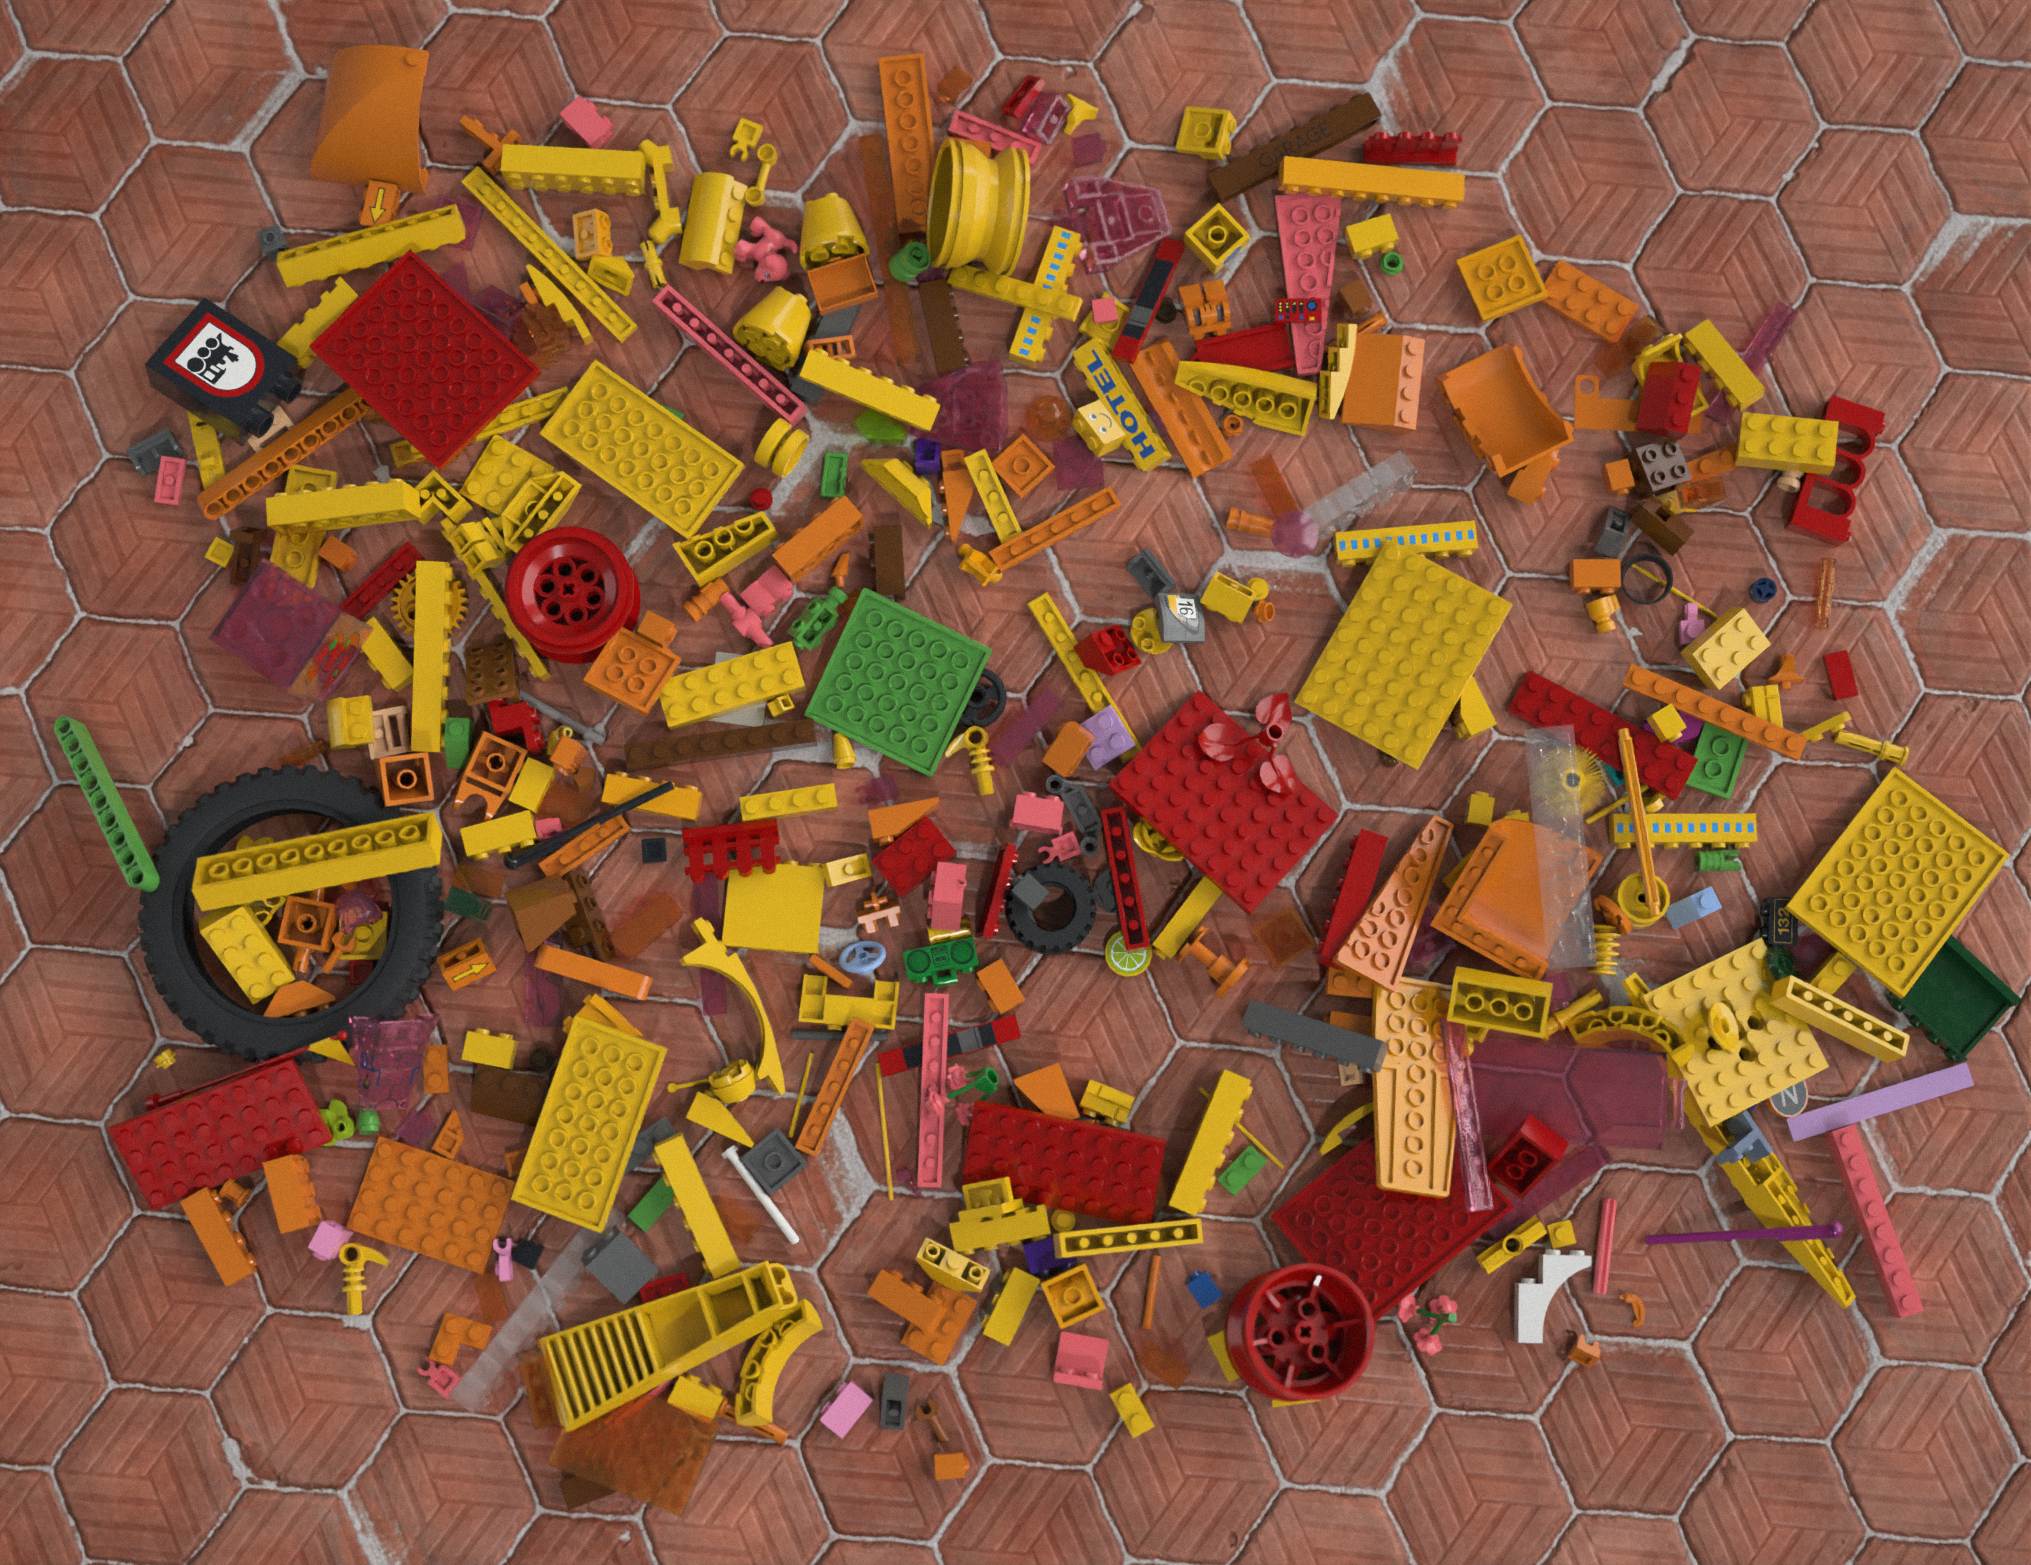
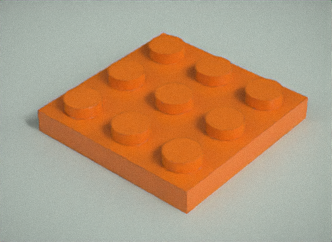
(632, 671)

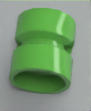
(909, 261)

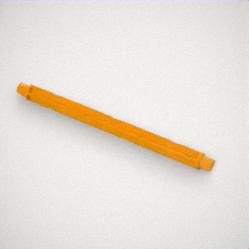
(1639, 822)

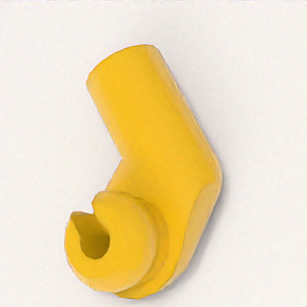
(555, 735)

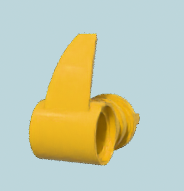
(979, 753)
(353, 1273)

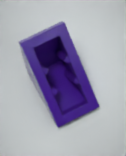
(927, 457)

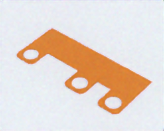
(1613, 414)

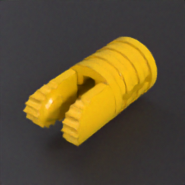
(940, 936)

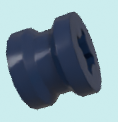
(1767, 588)

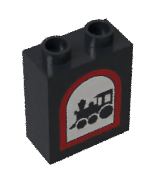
(224, 373)

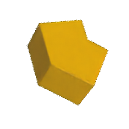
(780, 706)

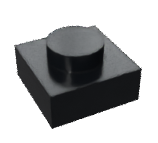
(654, 850)
(528, 1253)

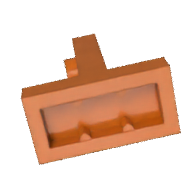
(490, 141)

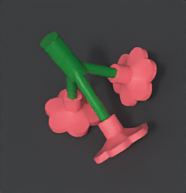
(1441, 1310)

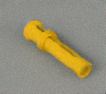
(1882, 749)
(1558, 1020)

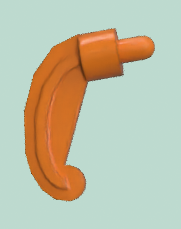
(1637, 1305)

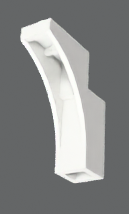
(1533, 1298)

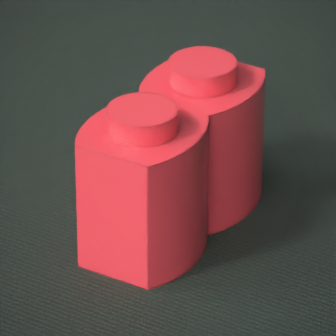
(767, 592)

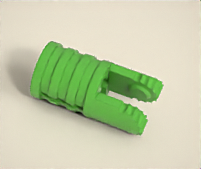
(1714, 860)

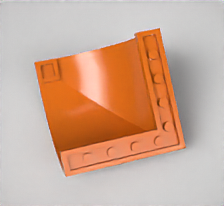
(372, 118)
(1499, 901)

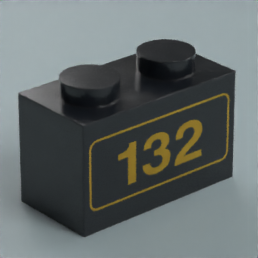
(1778, 924)

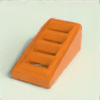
(827, 342)

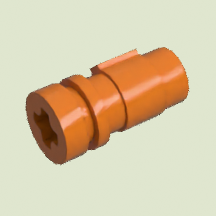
(1249, 523)
(705, 600)

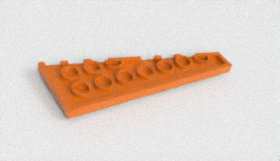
(1388, 927)

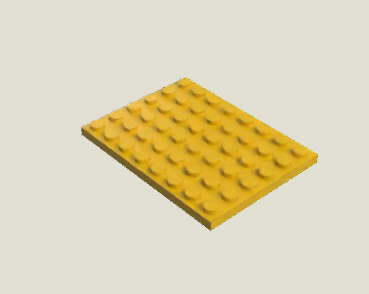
(1403, 654)
(1897, 882)

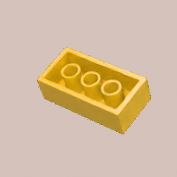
(1786, 443)
(246, 950)
(1499, 1002)

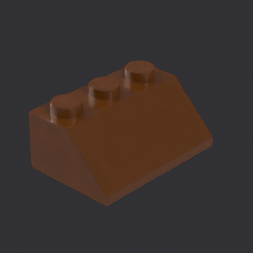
(508, 1095)

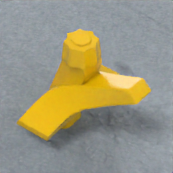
(1079, 111)

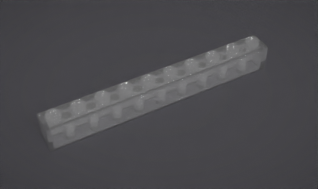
(530, 1318)

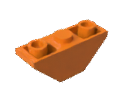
(299, 1000)

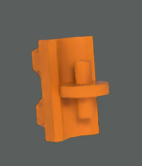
(888, 910)

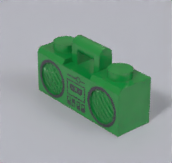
(929, 960)

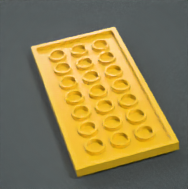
(642, 450)
(589, 1123)

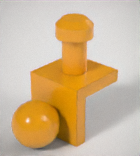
(979, 565)

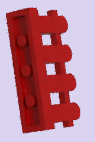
(1411, 150)
(731, 837)

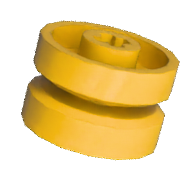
(781, 448)
(1628, 897)

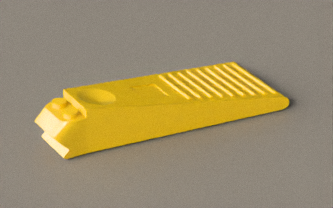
(643, 1347)

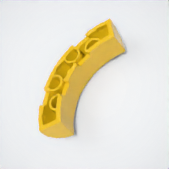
(1632, 1024)
(767, 1359)

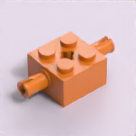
(304, 939)

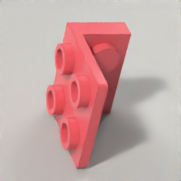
(1080, 1360)

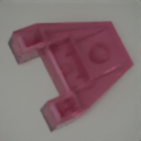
(1123, 216)

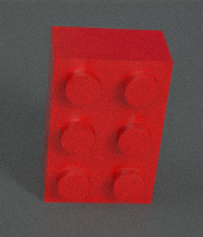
(913, 857)
(1526, 1156)

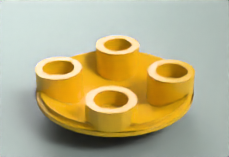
(1145, 632)

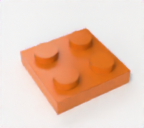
(1022, 466)

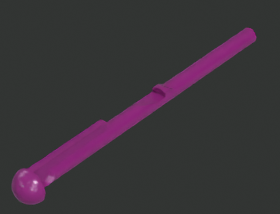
(1783, 1234)

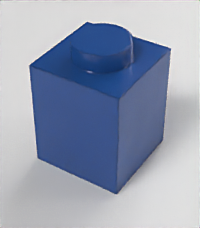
(1203, 1288)

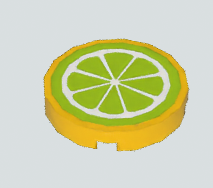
(1123, 963)

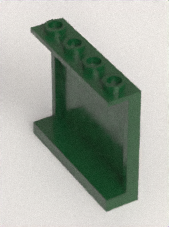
(1955, 1000)

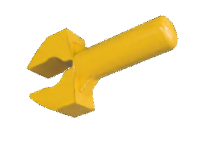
(1653, 803)

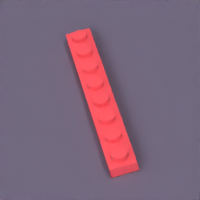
(933, 1078)

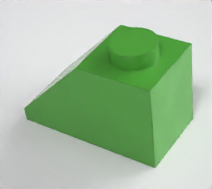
(458, 741)

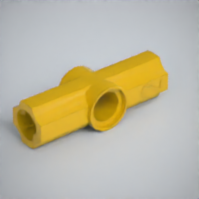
(1523, 1235)

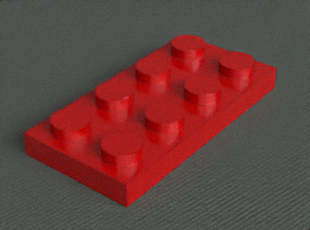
(994, 900)

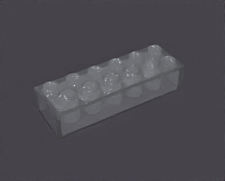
(1362, 494)

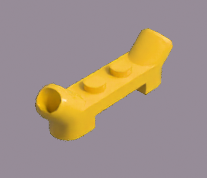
(669, 220)

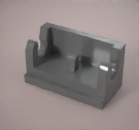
(147, 453)
(1150, 574)

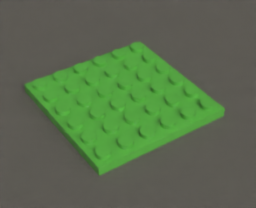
(898, 682)

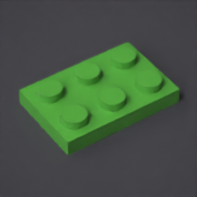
(1718, 762)

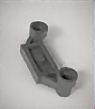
(1081, 811)

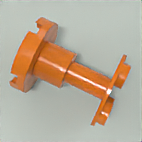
(1219, 967)

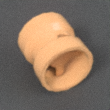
(1790, 481)

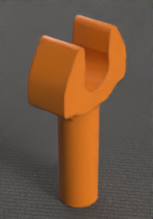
(338, 951)

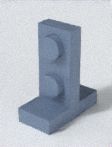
(1747, 1140)

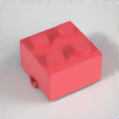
(1038, 814)
(947, 896)

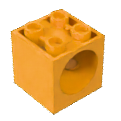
(1072, 1295)

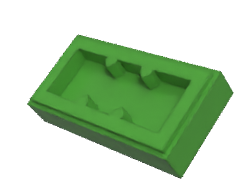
(834, 475)

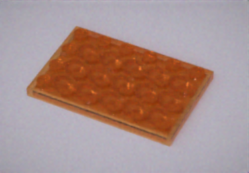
(641, 1451)

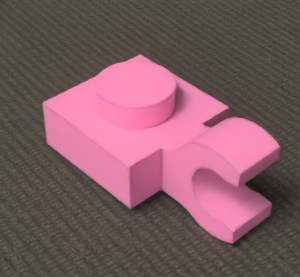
(1691, 627)
(504, 1266)

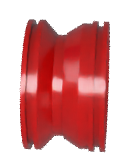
(1298, 1333)

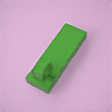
(652, 1205)

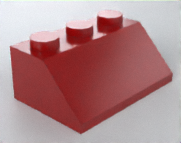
(1668, 399)

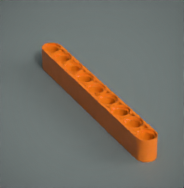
(276, 453)

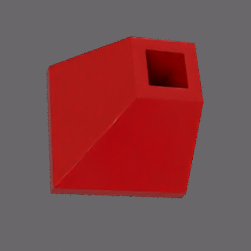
(1107, 651)

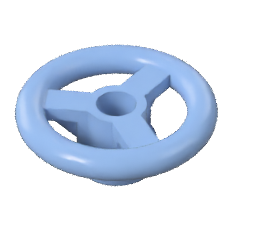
(864, 962)

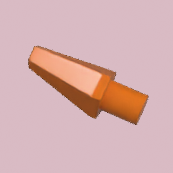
(840, 570)

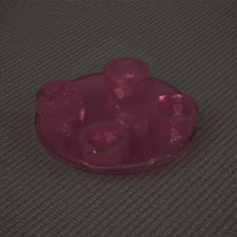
(1294, 534)

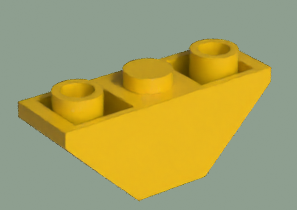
(951, 1268)

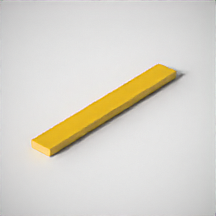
(510, 419)
(1084, 678)

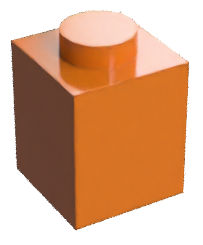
(1617, 478)
(338, 554)
(950, 1465)

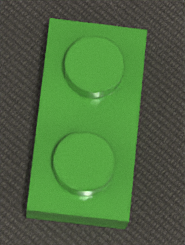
(1242, 1170)

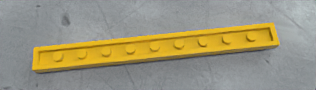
(550, 255)

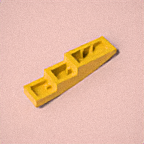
(555, 299)
(1335, 379)

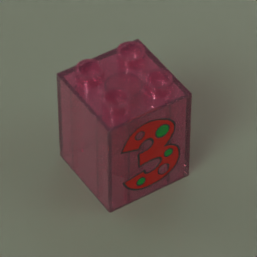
(291, 633)

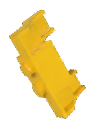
(838, 1010)

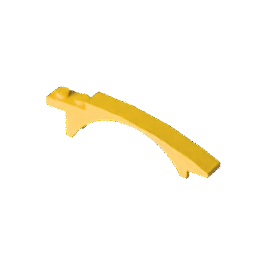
(713, 957)

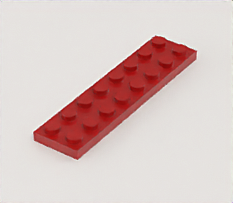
(1596, 729)

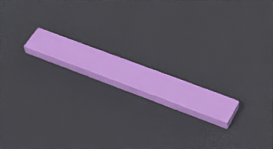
(1879, 1102)

